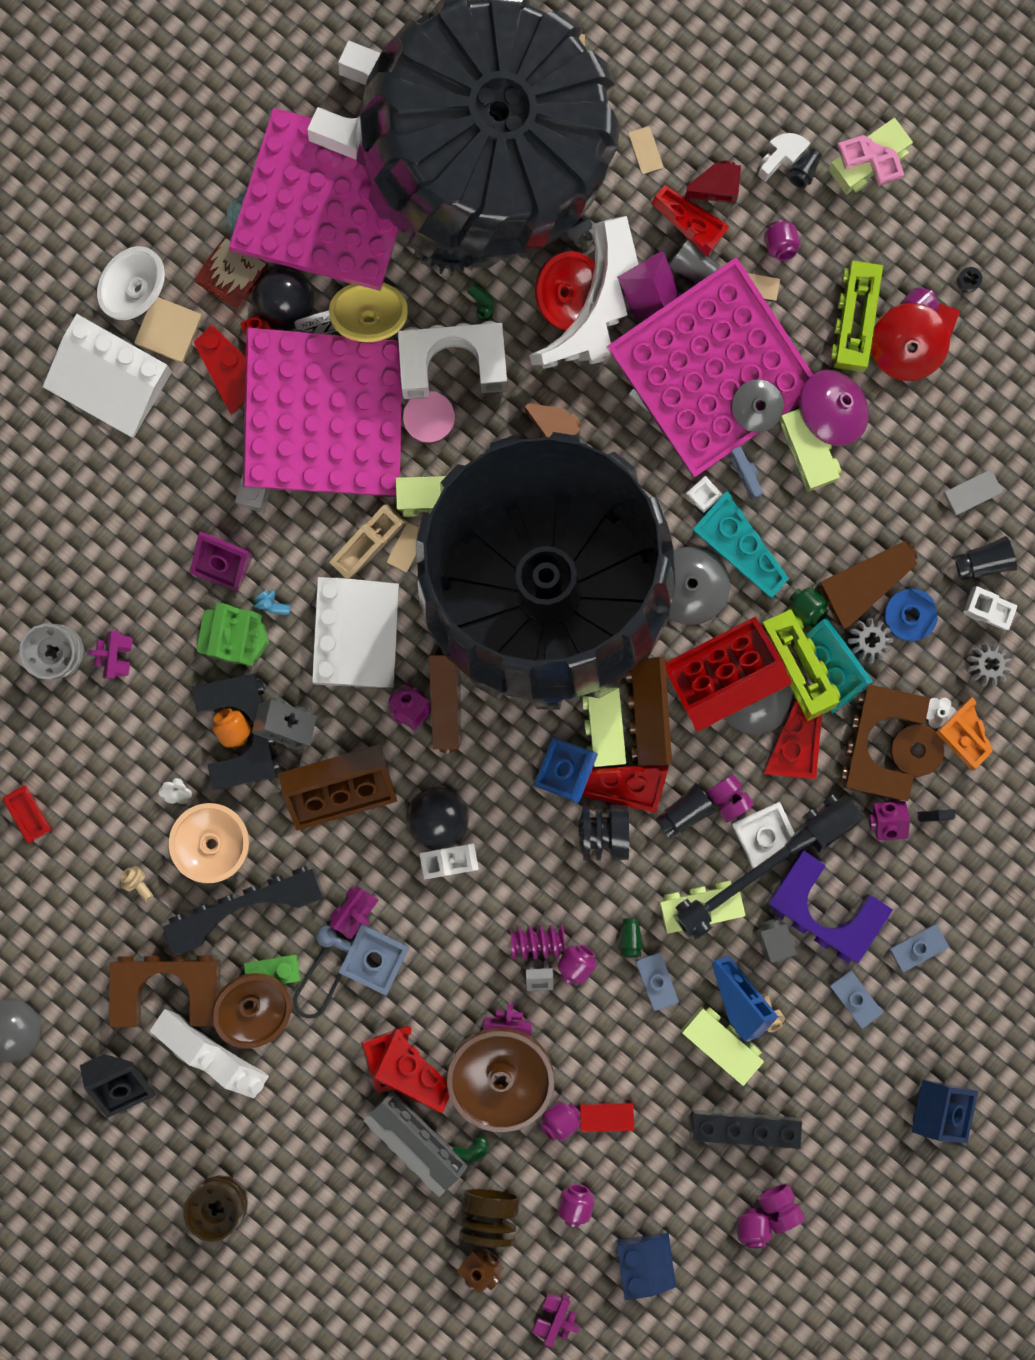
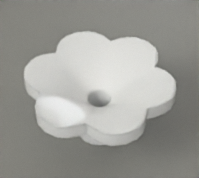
(934, 717)
(175, 792)

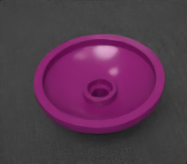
(825, 411)

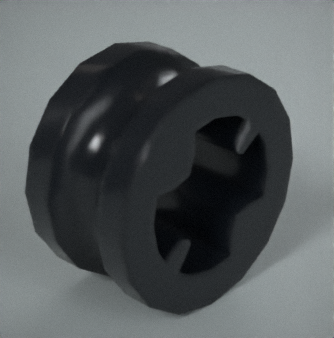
(967, 287)

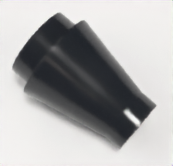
(804, 170)

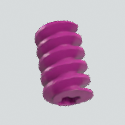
(537, 942)

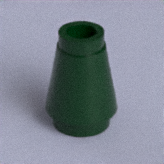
(630, 938)

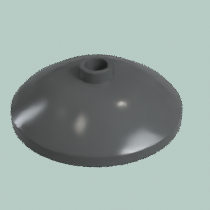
(712, 588)
(765, 714)

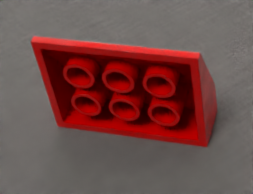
(727, 674)

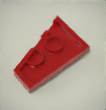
(224, 365)
(631, 786)

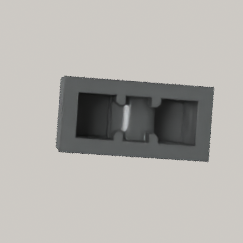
(284, 723)
(775, 940)

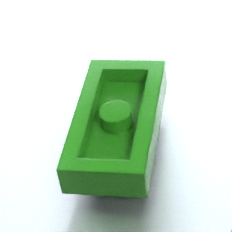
(282, 968)

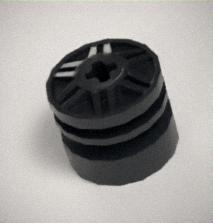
(604, 832)

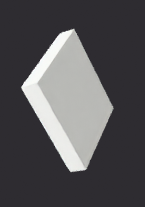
(763, 833)

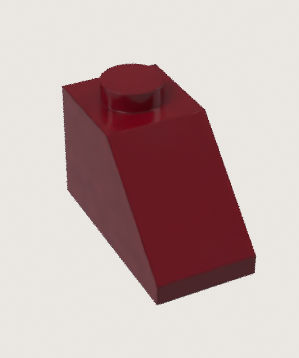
(717, 183)

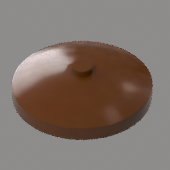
(500, 1079)

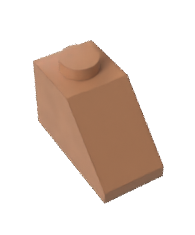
(552, 420)

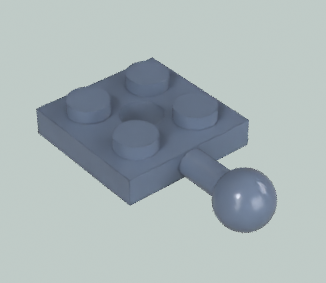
(355, 963)

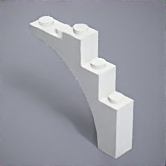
(604, 304)

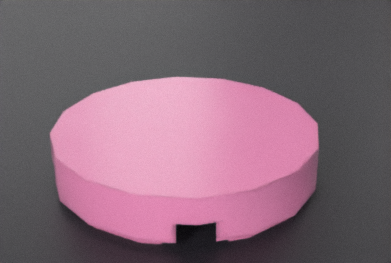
(429, 418)

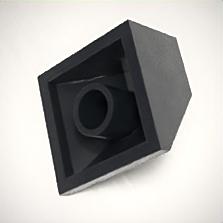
(114, 1084)

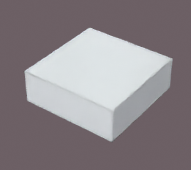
(704, 494)

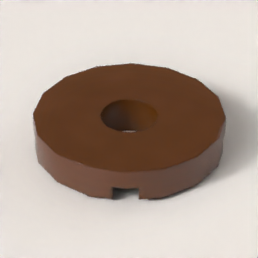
(932, 747)

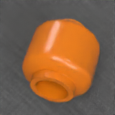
(231, 727)

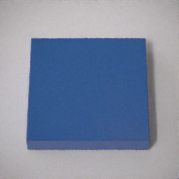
(565, 769)

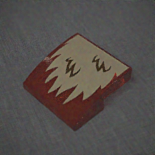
(230, 274)

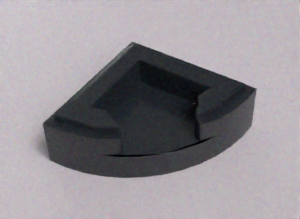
(936, 815)

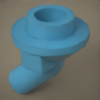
(266, 601)

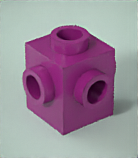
(409, 706)
(890, 820)

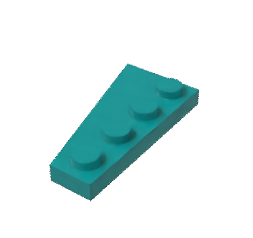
(736, 541)

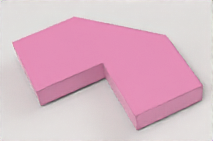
(882, 160)

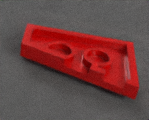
(694, 222)
(796, 747)
(410, 1074)

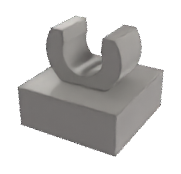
(539, 978)

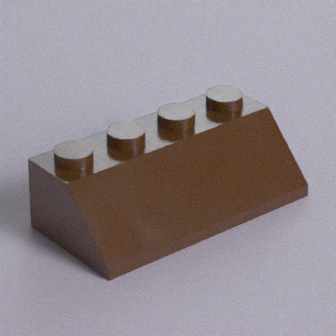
(650, 713)
(337, 787)

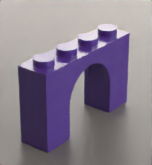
(849, 939)

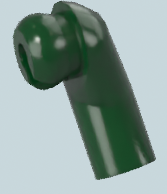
(485, 305)
(473, 1153)

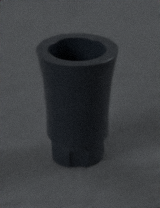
(986, 560)
(686, 812)

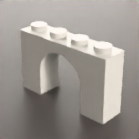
(334, 130)
(420, 346)

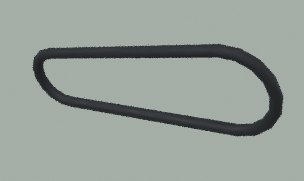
(305, 981)

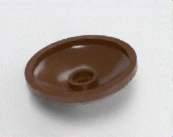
(253, 1023)

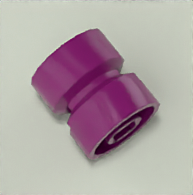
(725, 789)
(782, 1210)

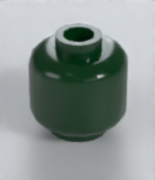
(808, 606)

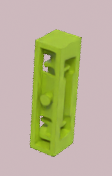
(862, 274)
(811, 700)

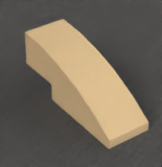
(368, 541)

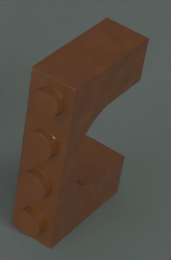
(861, 771)
(130, 976)

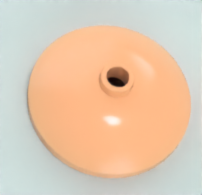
(190, 839)

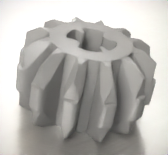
(875, 649)
(992, 675)

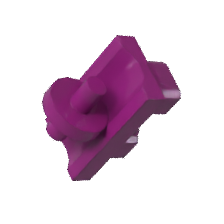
(114, 643)
(354, 911)
(508, 1020)
(549, 1330)

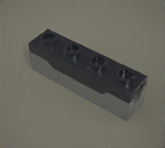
(746, 1129)

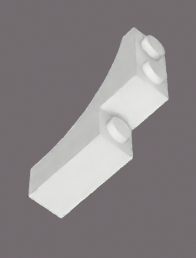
(207, 1055)

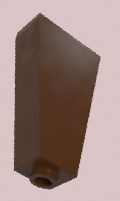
(863, 584)
(445, 702)

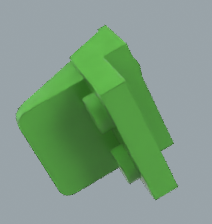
(232, 635)

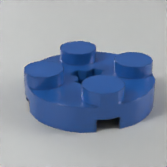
(925, 611)

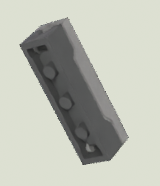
(415, 1143)

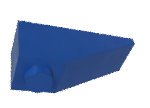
(743, 1003)

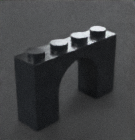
(258, 762)

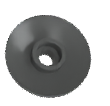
(745, 408)

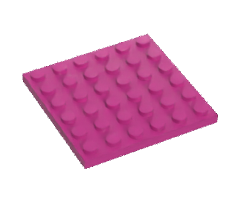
(312, 209)
(697, 356)
(321, 413)

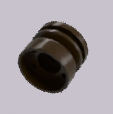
(202, 1214)
(488, 1224)

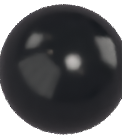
(282, 298)
(437, 818)

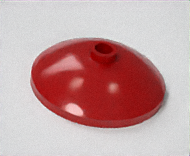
(572, 273)
(906, 325)

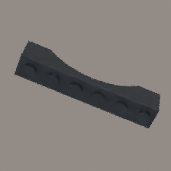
(191, 932)

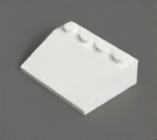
(106, 376)
(355, 633)

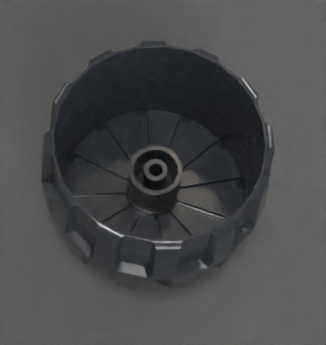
(486, 130)
(545, 570)

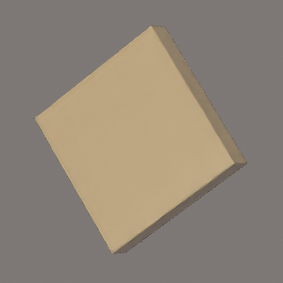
(168, 330)

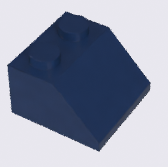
(944, 1112)
(645, 1265)

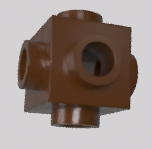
(481, 1270)

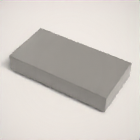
(973, 492)

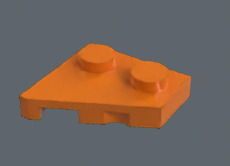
(966, 735)

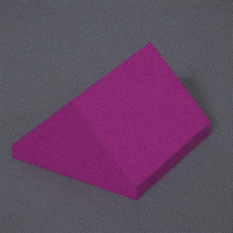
(648, 286)
(220, 562)

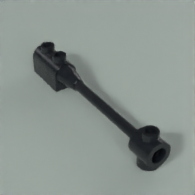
(818, 830)

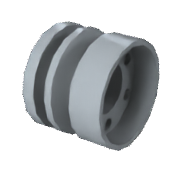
(38, 644)

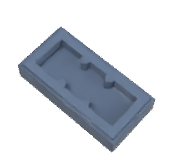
(746, 472)
(919, 947)
(657, 981)
(856, 999)

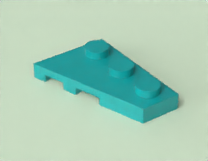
(841, 664)

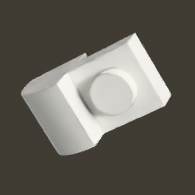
(785, 149)
(989, 608)
(449, 861)

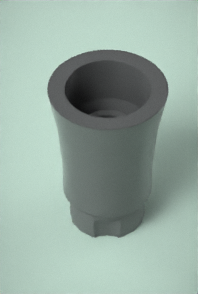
(693, 263)

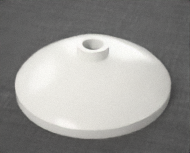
(130, 283)

